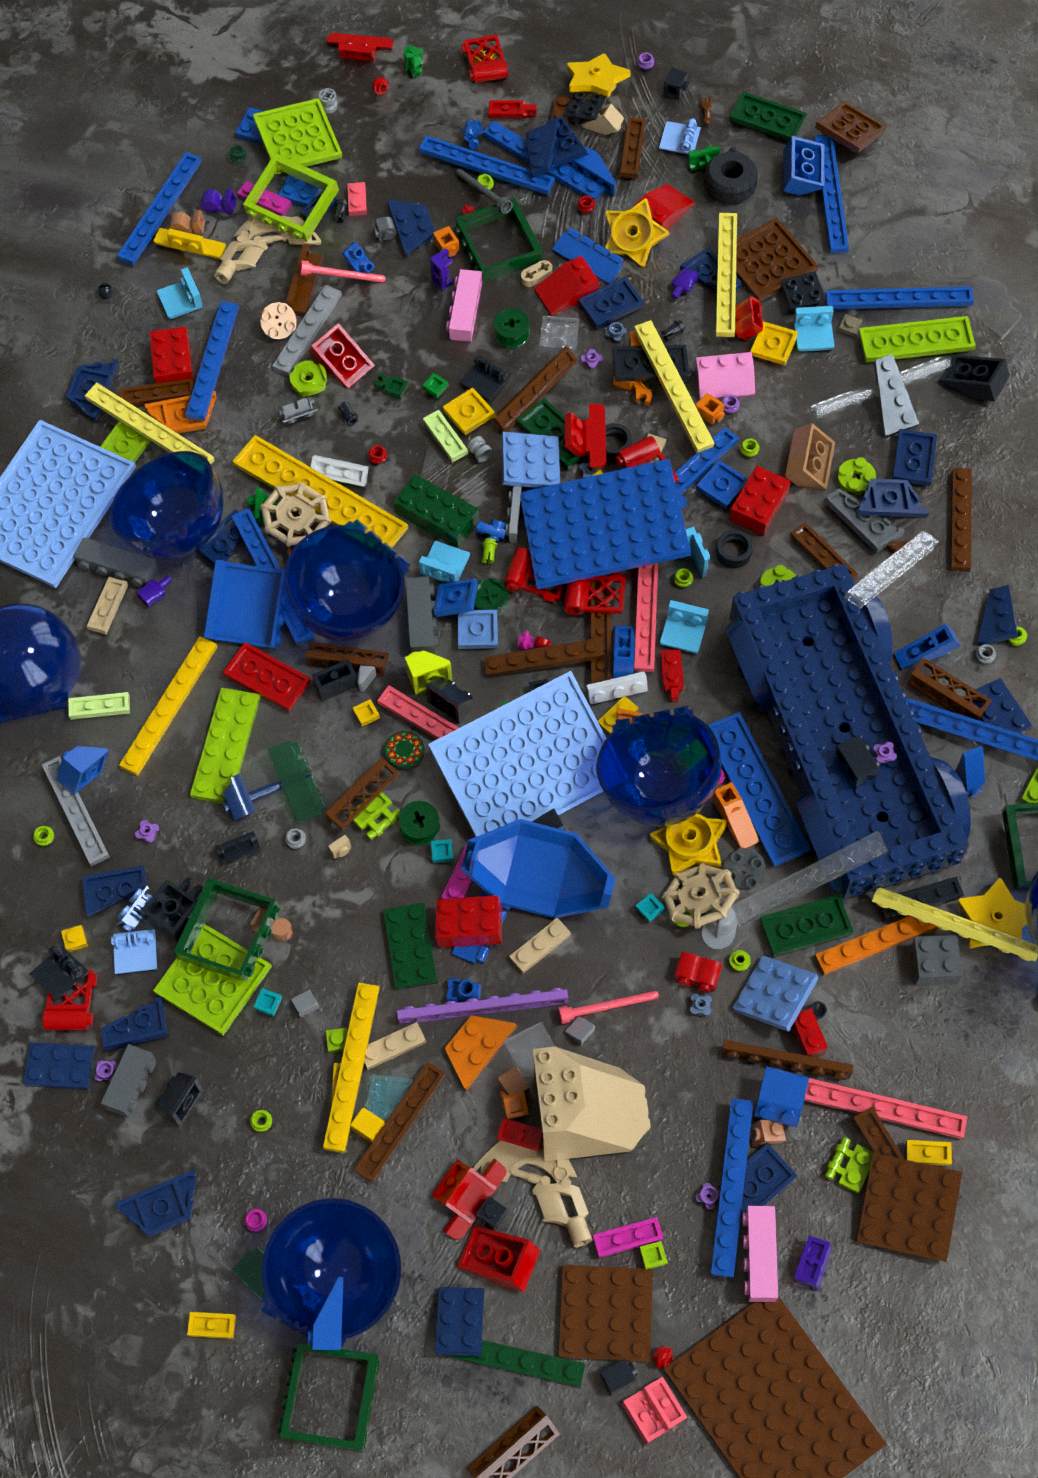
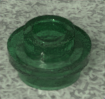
(237, 153)

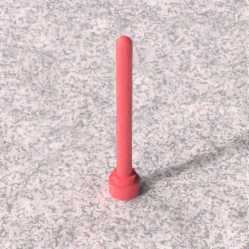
(307, 268)
(567, 1013)

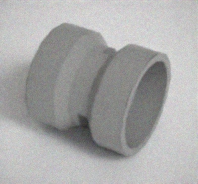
(328, 100)
(480, 449)

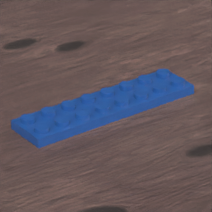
(759, 791)

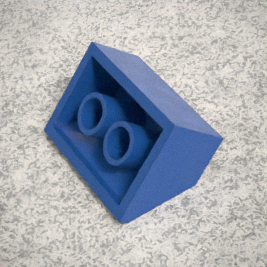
(803, 166)

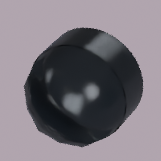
(105, 291)
(822, 1009)

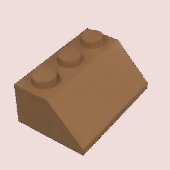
(810, 457)

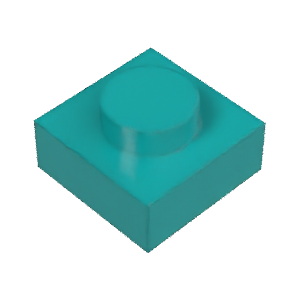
(442, 851)
(650, 907)
(267, 1002)

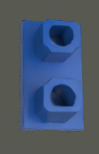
(357, 259)

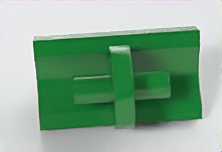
(413, 60)
(701, 158)
(255, 501)

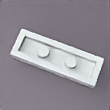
(340, 470)
(617, 688)

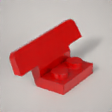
(359, 46)
(588, 435)
(465, 1192)

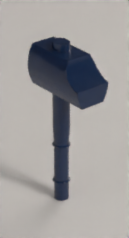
(240, 802)

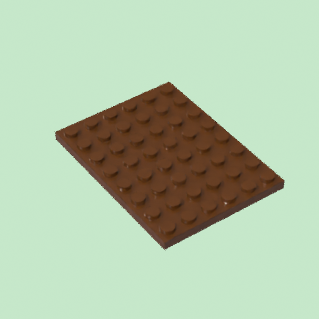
(773, 1399)

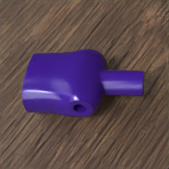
(683, 282)
(153, 591)

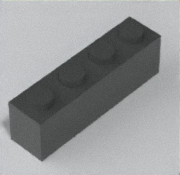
(115, 562)
(420, 615)

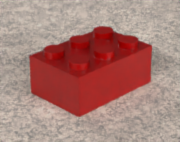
(171, 354)
(759, 500)
(469, 921)

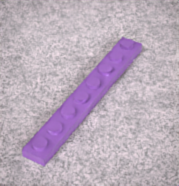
(475, 1007)

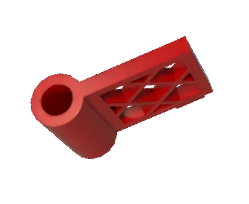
(488, 68)
(641, 453)
(520, 573)
(578, 595)
(71, 1015)

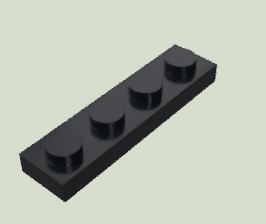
(931, 894)

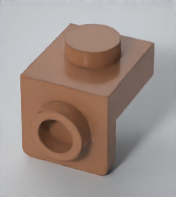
(766, 1132)

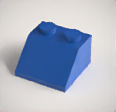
(81, 767)
(781, 1096)

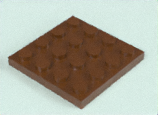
(768, 257)
(909, 1207)
(606, 1313)

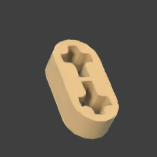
(536, 273)

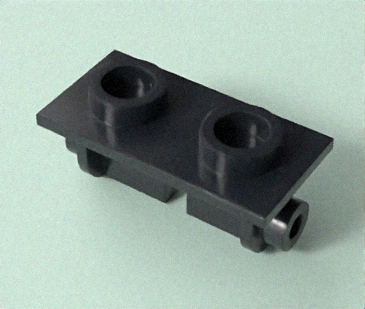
(238, 847)

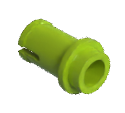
(489, 550)

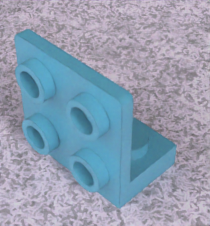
(180, 297)
(814, 328)
(698, 553)
(444, 562)
(684, 627)

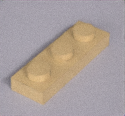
(107, 605)
(540, 945)
(394, 1045)

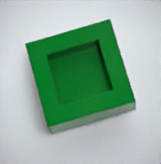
(435, 385)

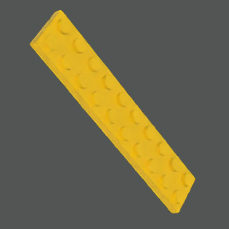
(278, 468)

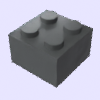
(936, 960)

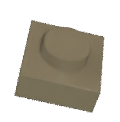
(850, 326)

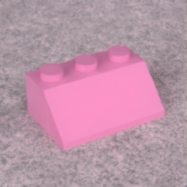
(725, 375)

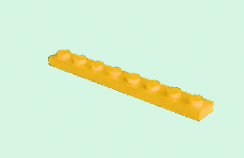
(168, 706)
(351, 1068)

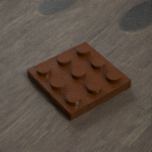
(850, 127)

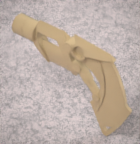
(254, 245)
(548, 1194)

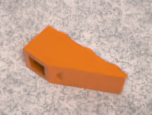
(734, 812)

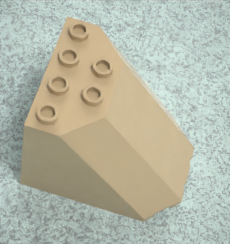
(587, 1105)

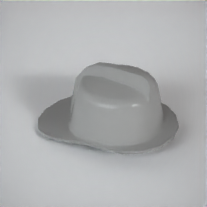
(721, 932)

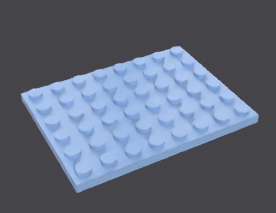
(53, 499)
(524, 757)

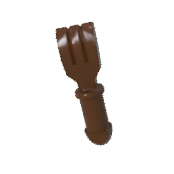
(706, 106)

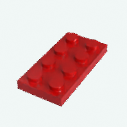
(267, 676)

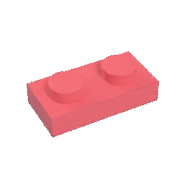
(357, 199)

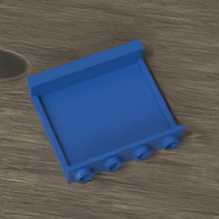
(246, 605)

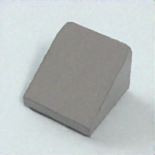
(365, 677)
(305, 1003)
(580, 1030)

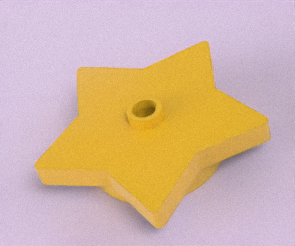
(596, 76)
(639, 220)
(691, 842)
(995, 903)

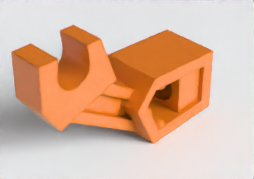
(641, 390)

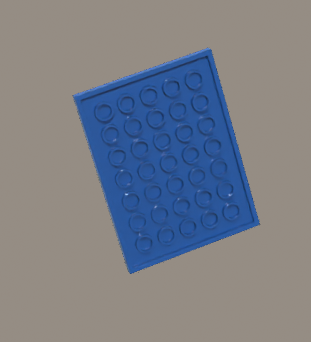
(604, 524)

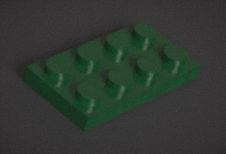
(767, 116)
(548, 421)
(806, 925)
(410, 946)

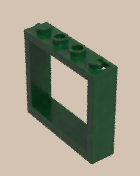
(508, 266)
(1013, 841)
(200, 914)
(366, 1403)

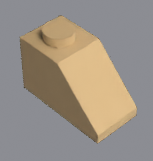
(607, 121)

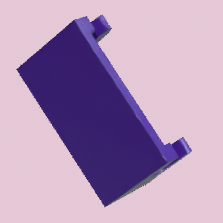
(440, 271)
(813, 1262)

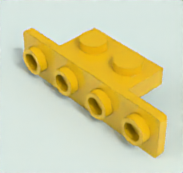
(189, 242)

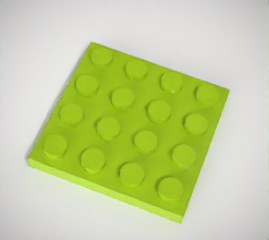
(298, 133)
(207, 994)

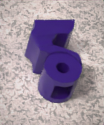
(214, 201)

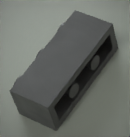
(129, 1081)

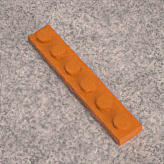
(872, 943)

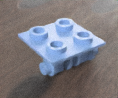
(680, 137)
(124, 916)
(134, 951)

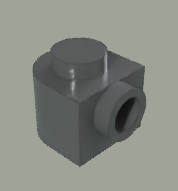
(384, 229)

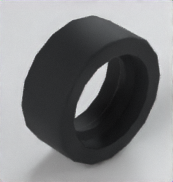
(622, 431)
(738, 536)

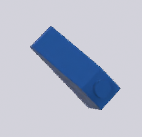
(595, 169)
(930, 646)
(623, 651)
(971, 771)
(328, 1325)

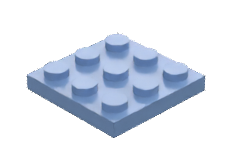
(530, 460)
(775, 993)

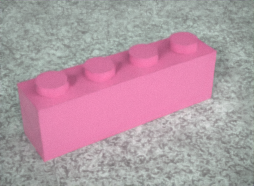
(465, 305)
(761, 1254)

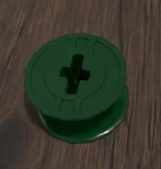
(511, 328)
(428, 817)

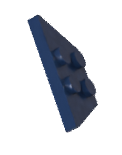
(412, 224)
(84, 379)
(891, 498)
(161, 1205)

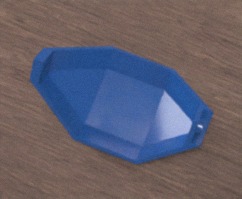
(538, 869)

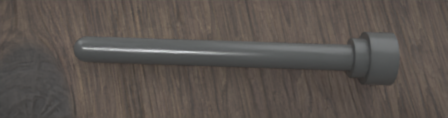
(503, 204)

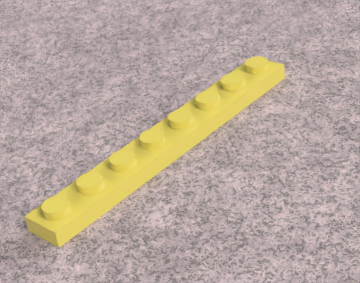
(726, 275)
(674, 386)
(141, 422)
(962, 926)

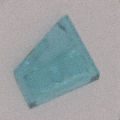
(386, 1094)

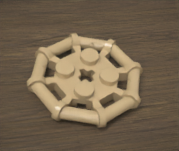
(295, 503)
(696, 881)

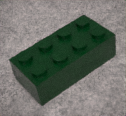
(436, 510)

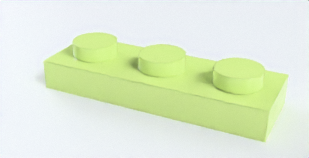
(445, 436)
(99, 705)

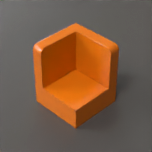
(514, 1104)

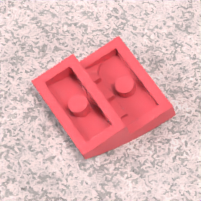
(654, 1410)

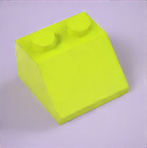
(426, 667)

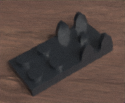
(633, 364)

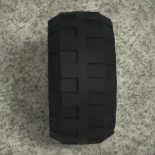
(728, 189)

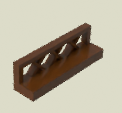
(303, 286)
(328, 659)
(946, 694)
(358, 790)
(511, 1446)

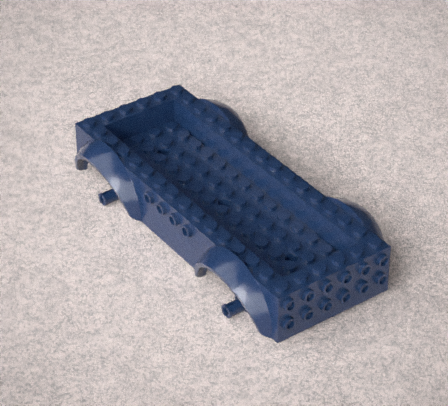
(851, 689)

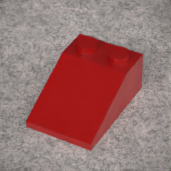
(667, 205)
(567, 285)
(341, 356)
(499, 1258)

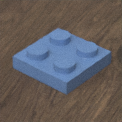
(477, 629)

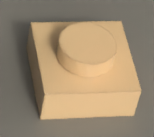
(340, 847)

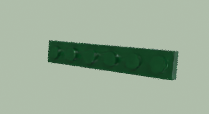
(528, 1363)

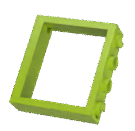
(303, 173)

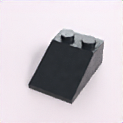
(976, 376)

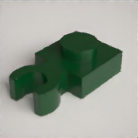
(393, 387)

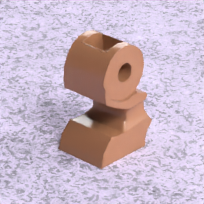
(182, 222)
(281, 927)

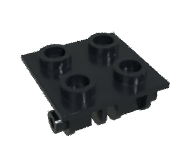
(584, 106)
(803, 290)
(485, 378)
(59, 972)

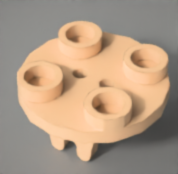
(285, 316)

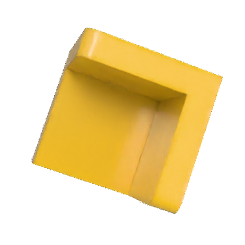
(367, 1125)

